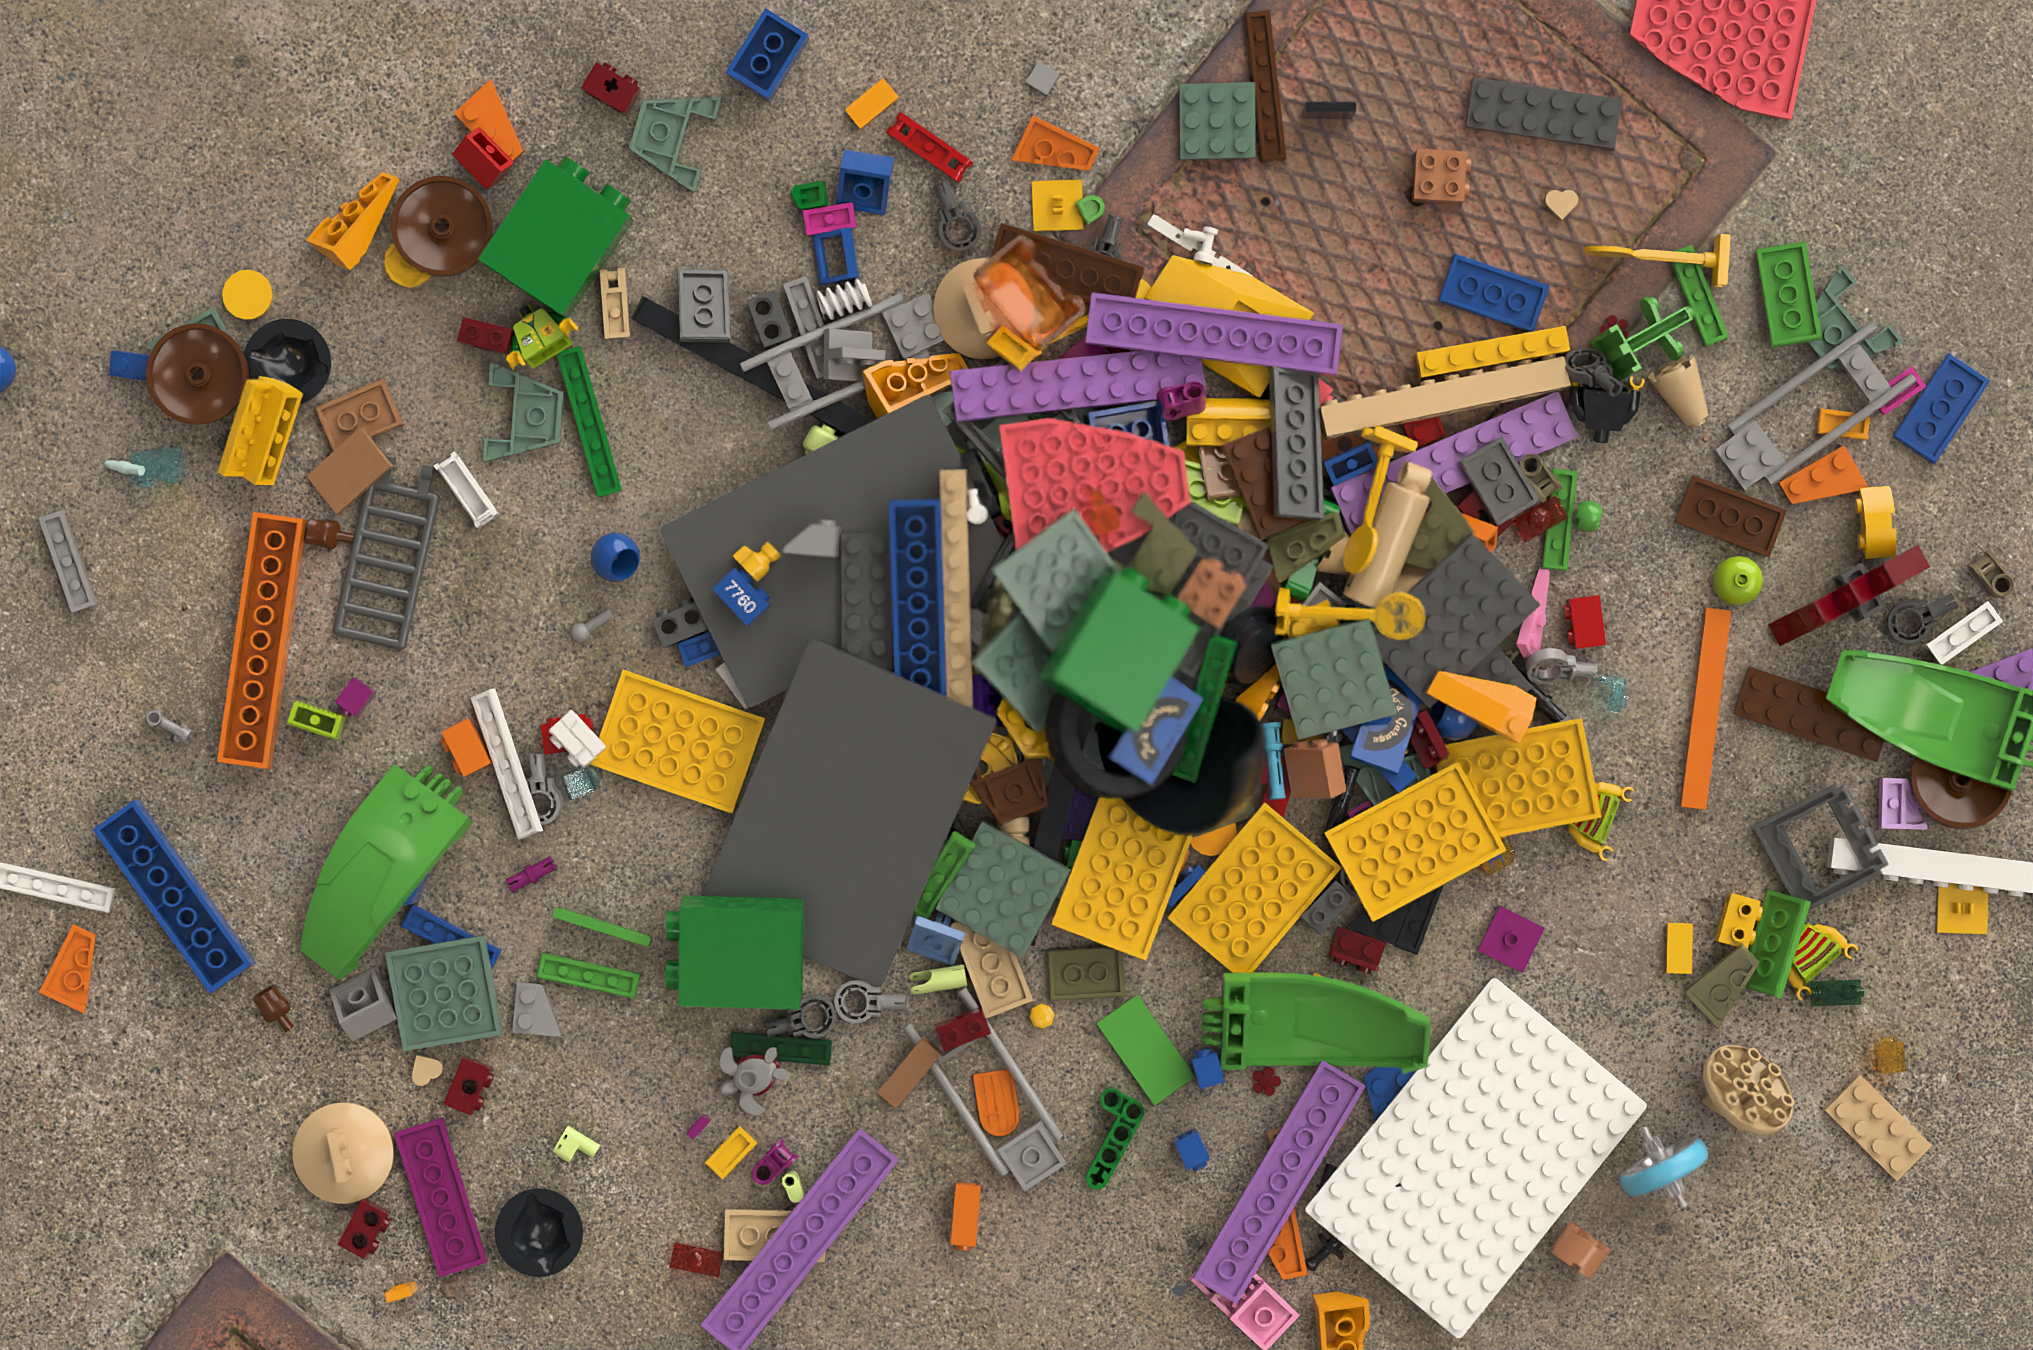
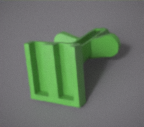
(1621, 350)

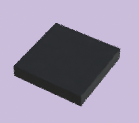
(1329, 110)

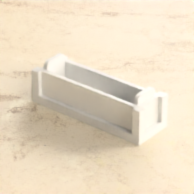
(467, 490)
(1964, 633)

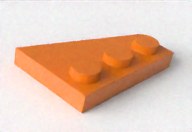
(488, 113)
(1053, 146)
(1824, 478)
(71, 970)
(1287, 1250)

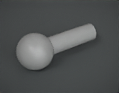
(580, 632)

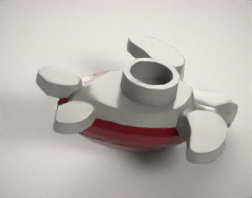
(751, 1076)

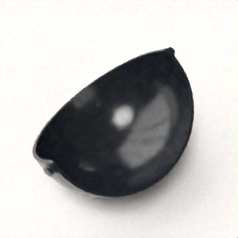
(1225, 781)

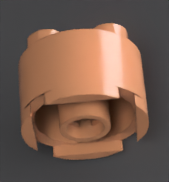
(1580, 1250)

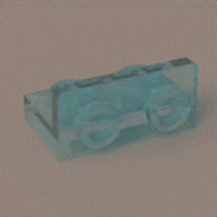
(159, 465)

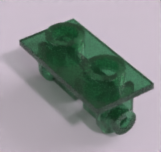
(1836, 992)

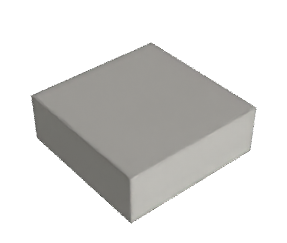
(1042, 78)

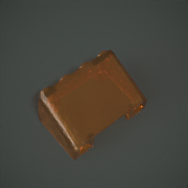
(1027, 294)

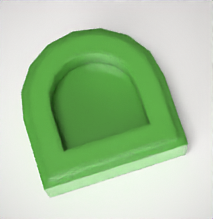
(1090, 208)

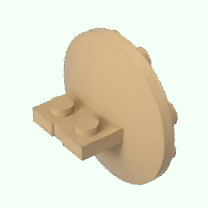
(966, 313)
(1746, 1090)
(343, 1152)

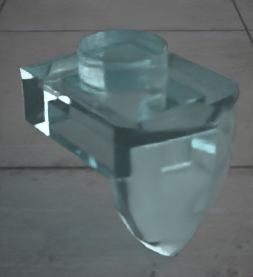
(1618, 697)
(581, 782)

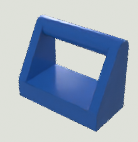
(847, 236)

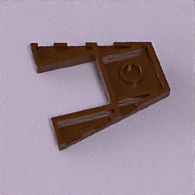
(1013, 790)

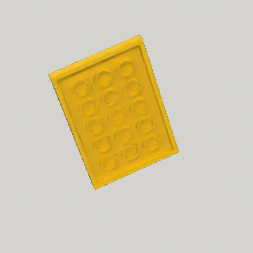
(678, 741)
(1532, 782)
(1415, 841)
(1121, 880)
(1254, 891)

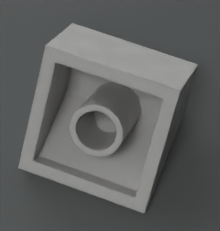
(817, 540)
(362, 1004)

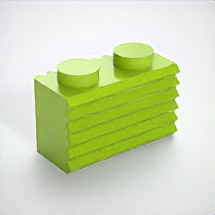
(316, 720)

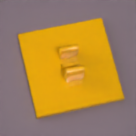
(1055, 205)
(1962, 910)

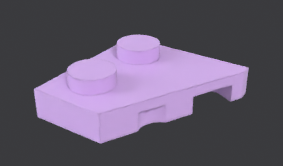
(1897, 806)

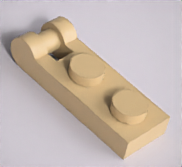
(615, 304)

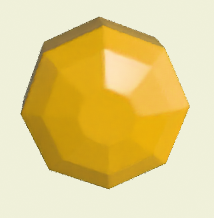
(1041, 1015)

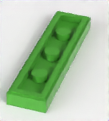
(1700, 300)
(1558, 538)
(943, 873)
(602, 926)
(588, 975)

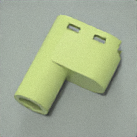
(574, 1142)
(795, 1191)

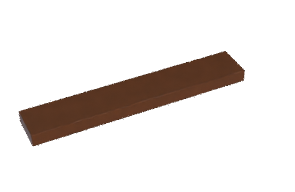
(1266, 86)

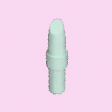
(125, 467)

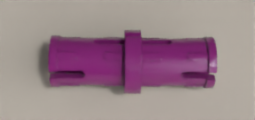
(531, 874)

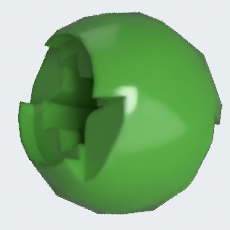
(1588, 516)

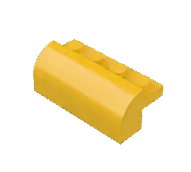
(1227, 420)
(260, 430)

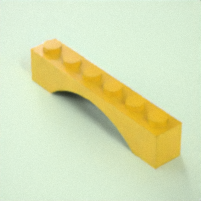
(1492, 352)

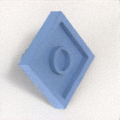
(936, 939)

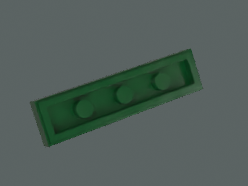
(788, 1047)

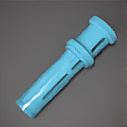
(1273, 757)

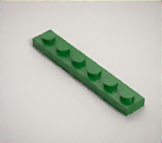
(589, 421)
(1210, 688)

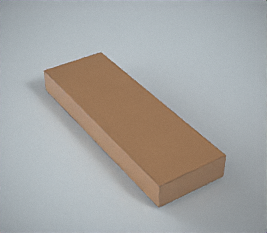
(909, 1072)

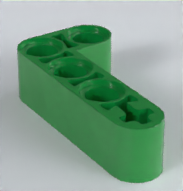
(1302, 580)
(1110, 1140)

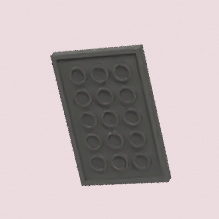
(1468, 611)

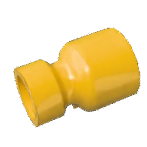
(757, 563)

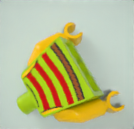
(1593, 831)
(1815, 951)

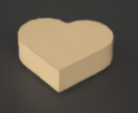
(1561, 202)
(426, 1069)

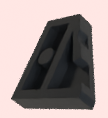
(1383, 928)

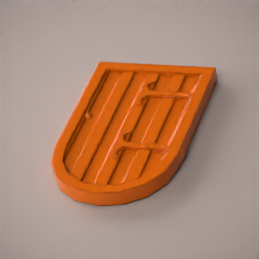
(997, 1101)

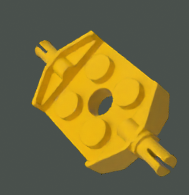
(1031, 743)
(997, 756)

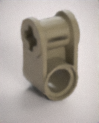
(1543, 479)
(1991, 573)

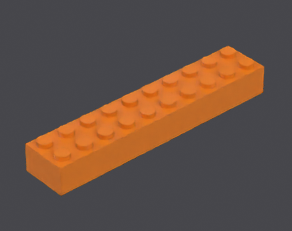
(262, 640)

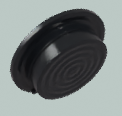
(292, 354)
(1253, 654)
(538, 1232)

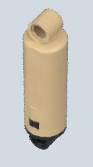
(1396, 527)

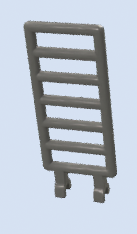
(422, 493)

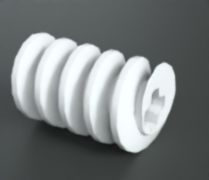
(843, 299)

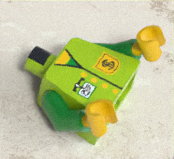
(539, 337)

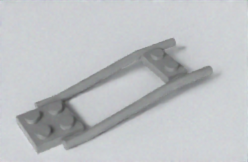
(909, 323)
(1750, 452)
(1028, 1154)

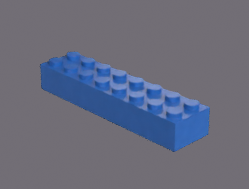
(918, 592)
(174, 896)

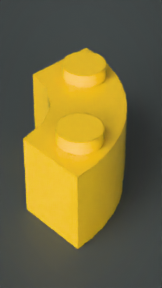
(1875, 511)

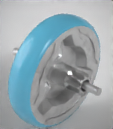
(1664, 1167)

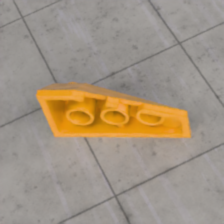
(349, 233)
(901, 382)
(1261, 692)
(1491, 704)
(1341, 1320)

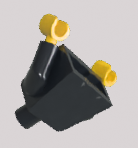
(1602, 411)

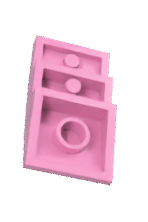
(1258, 1313)

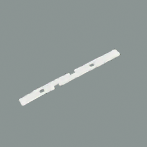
(1171, 231)

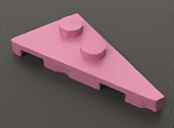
(1532, 627)

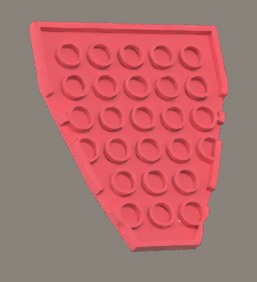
(1732, 48)
(1060, 463)

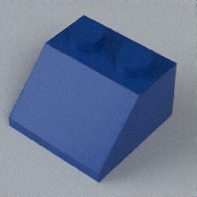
(865, 181)

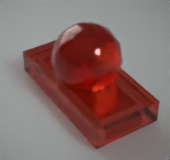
(1540, 519)
(696, 1259)

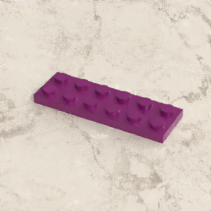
(441, 1197)

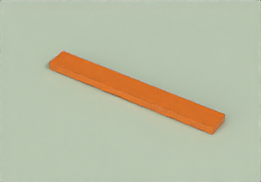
(1705, 708)

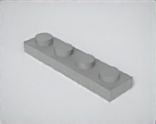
(807, 319)
(67, 561)

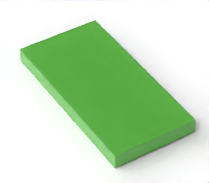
(1788, 294)
(1777, 941)
(1145, 1049)

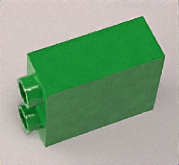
(558, 236)
(1121, 650)
(737, 952)

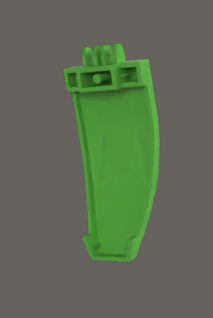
(1938, 714)
(379, 864)
(1309, 1020)

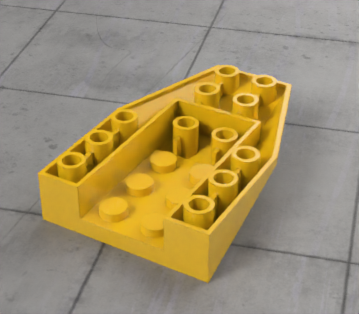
(1220, 288)

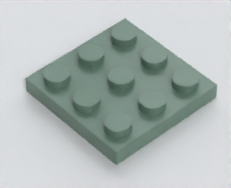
(1217, 121)

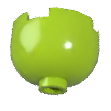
(1736, 570)

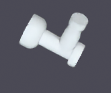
(1206, 238)
(977, 513)

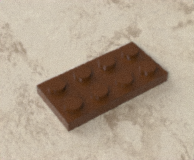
(1253, 472)
(1730, 516)

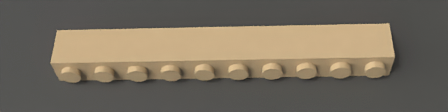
(1444, 397)
(956, 585)

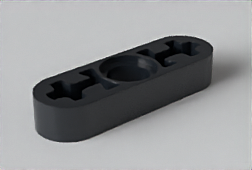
(982, 482)

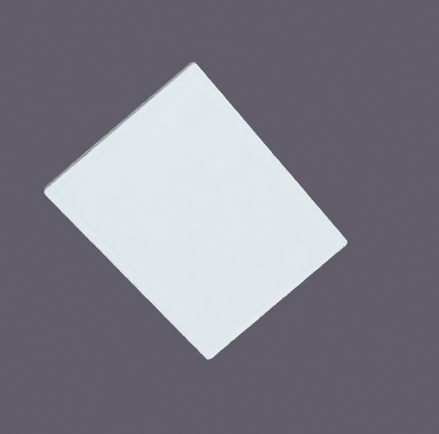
(1484, 1158)

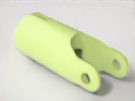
(939, 979)

